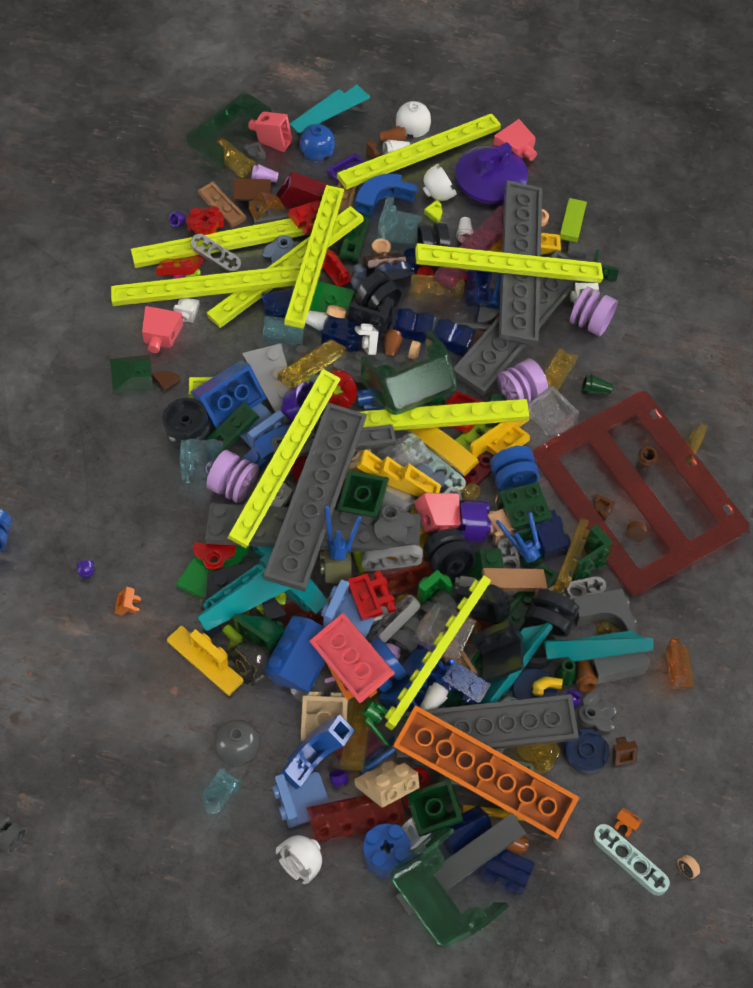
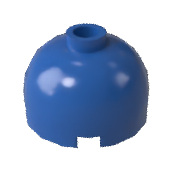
(317, 142)

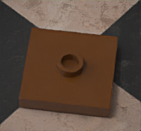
(382, 258)

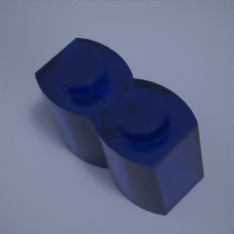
(479, 290)
(413, 324)
(454, 337)

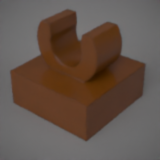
(624, 752)

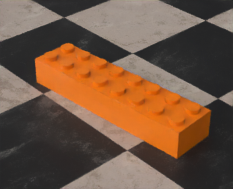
(486, 772)

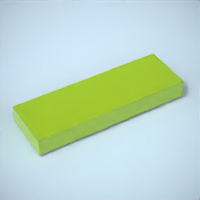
(573, 220)

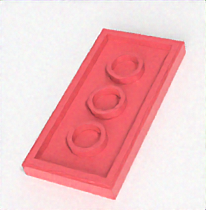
(351, 657)

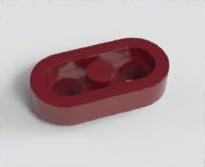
(481, 470)

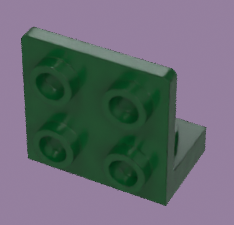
(521, 501)
(597, 550)

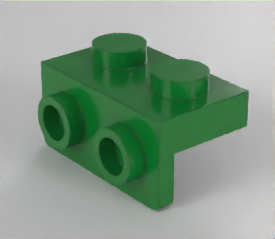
(430, 585)

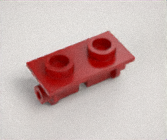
(336, 269)

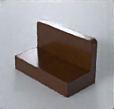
(249, 188)

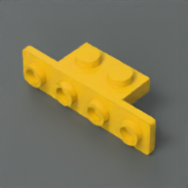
(500, 438)
(206, 658)

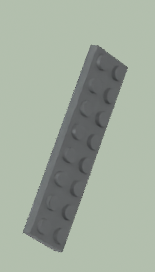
(510, 722)

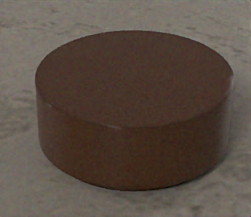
(636, 530)

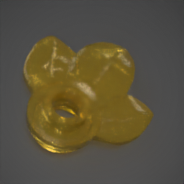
(540, 755)

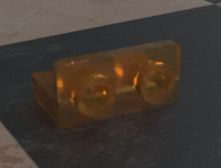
(679, 665)

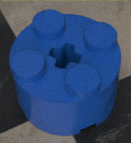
(382, 837)

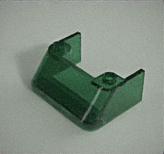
(201, 135)
(414, 385)
(431, 902)

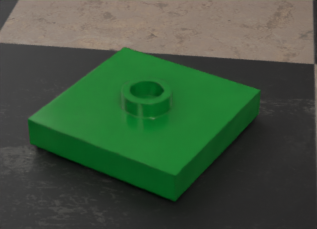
(330, 294)

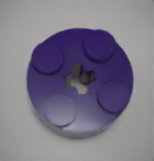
(295, 398)
(474, 520)

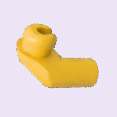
(544, 683)

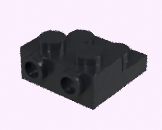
(490, 606)

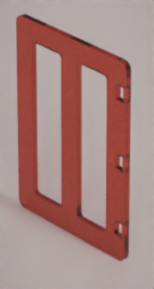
(682, 551)

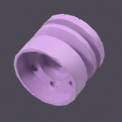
(596, 312)
(523, 381)
(232, 476)

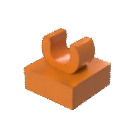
(125, 600)
(629, 819)

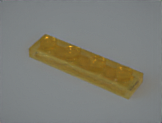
(311, 363)
(575, 550)
(355, 749)

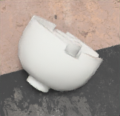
(414, 118)
(438, 184)
(300, 857)

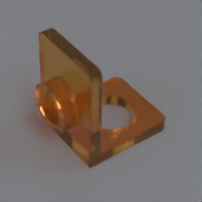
(266, 201)

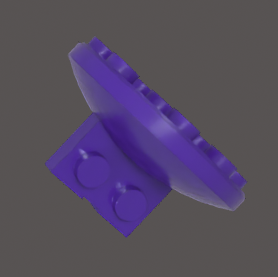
(485, 169)

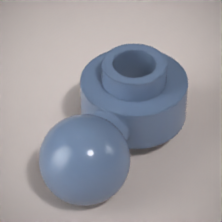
(359, 275)

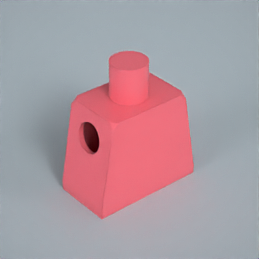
(272, 130)
(519, 138)
(160, 328)
(438, 511)

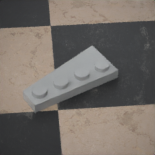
(266, 365)

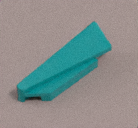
(329, 107)
(239, 597)
(311, 599)
(532, 640)
(598, 646)

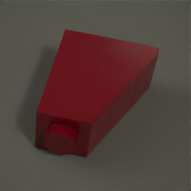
(300, 190)

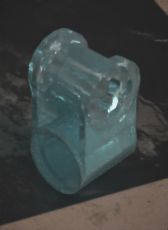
(222, 787)

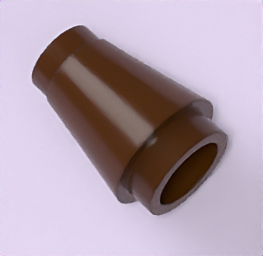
(647, 457)

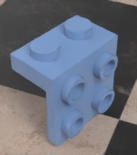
(265, 424)
(341, 603)
(295, 801)

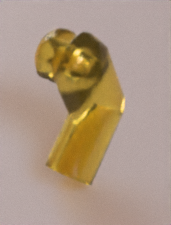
(606, 626)

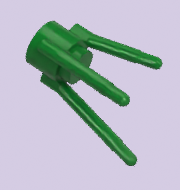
(375, 713)

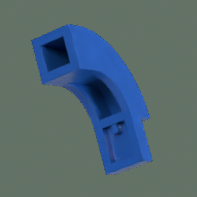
(381, 187)
(263, 450)
(320, 743)

